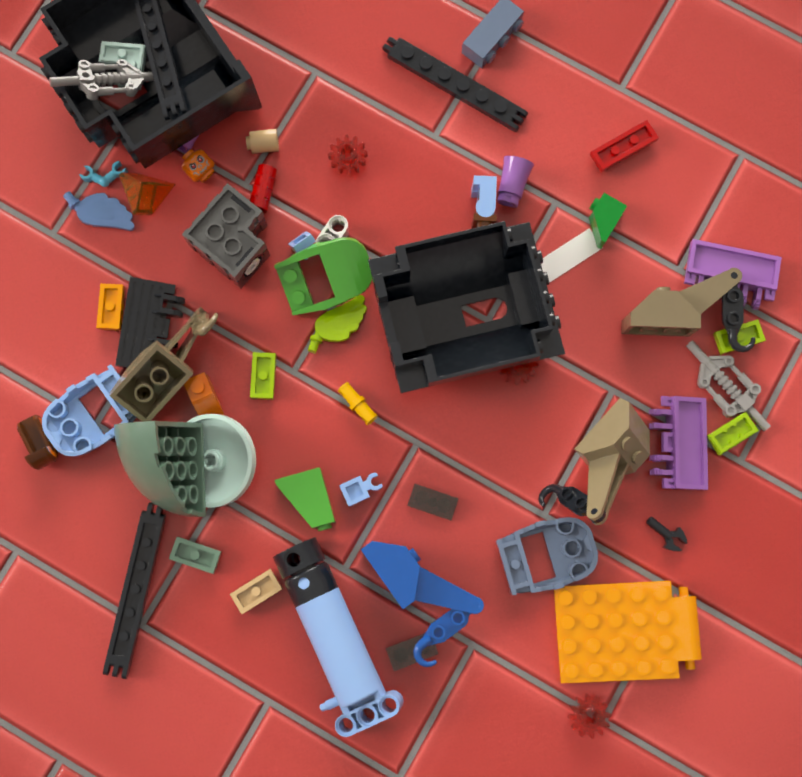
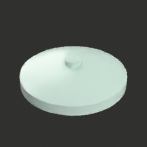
(227, 459)

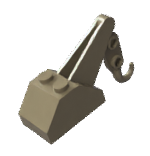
(158, 372)

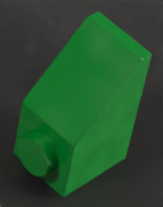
(604, 217)

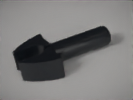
(667, 534)

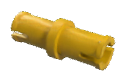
(357, 403)

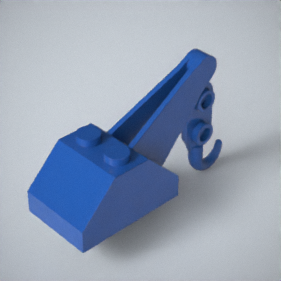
(413, 583)

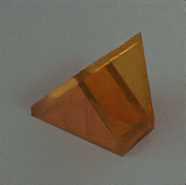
(144, 192)

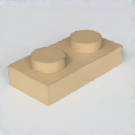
(256, 591)

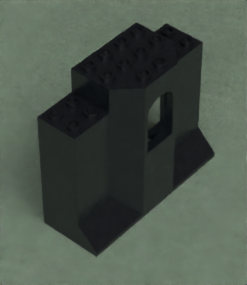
(208, 74)

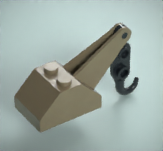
(680, 312)
(610, 450)

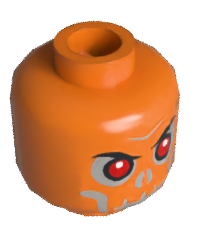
(198, 165)

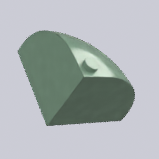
(165, 463)

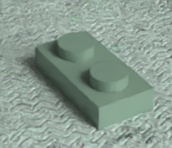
(195, 555)

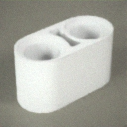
(329, 234)

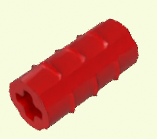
(263, 186)

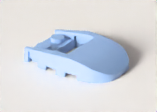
(71, 425)

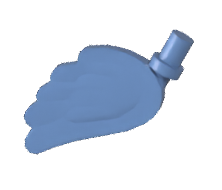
(101, 211)

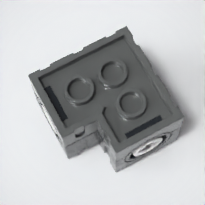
(229, 234)

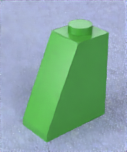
(309, 497)

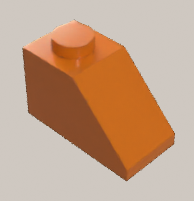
(203, 395)

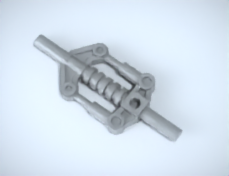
(89, 83)
(743, 402)

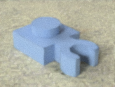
(356, 489)

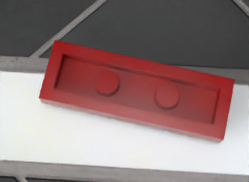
(624, 146)

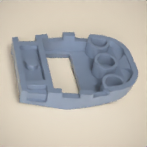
(569, 549)

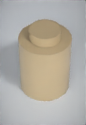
(262, 141)

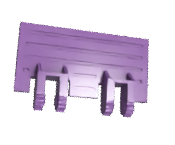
(758, 269)
(685, 441)

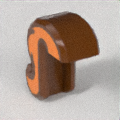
(38, 445)

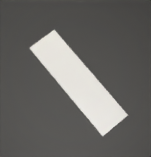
(569, 255)

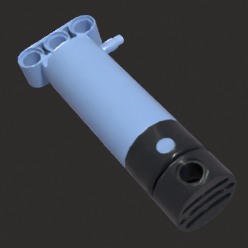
(335, 639)

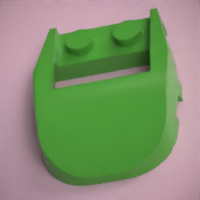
(345, 266)

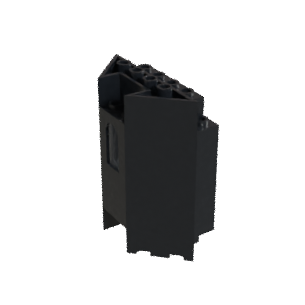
(431, 279)

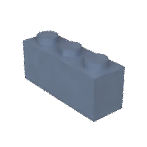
(493, 32)

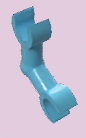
(103, 180)

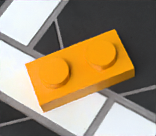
(110, 307)

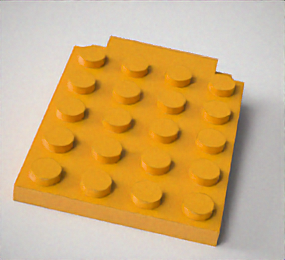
(625, 631)

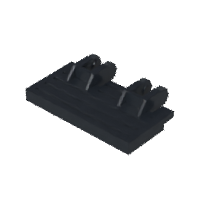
(142, 318)

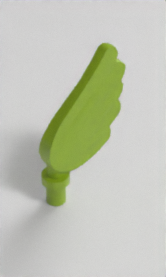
(338, 323)

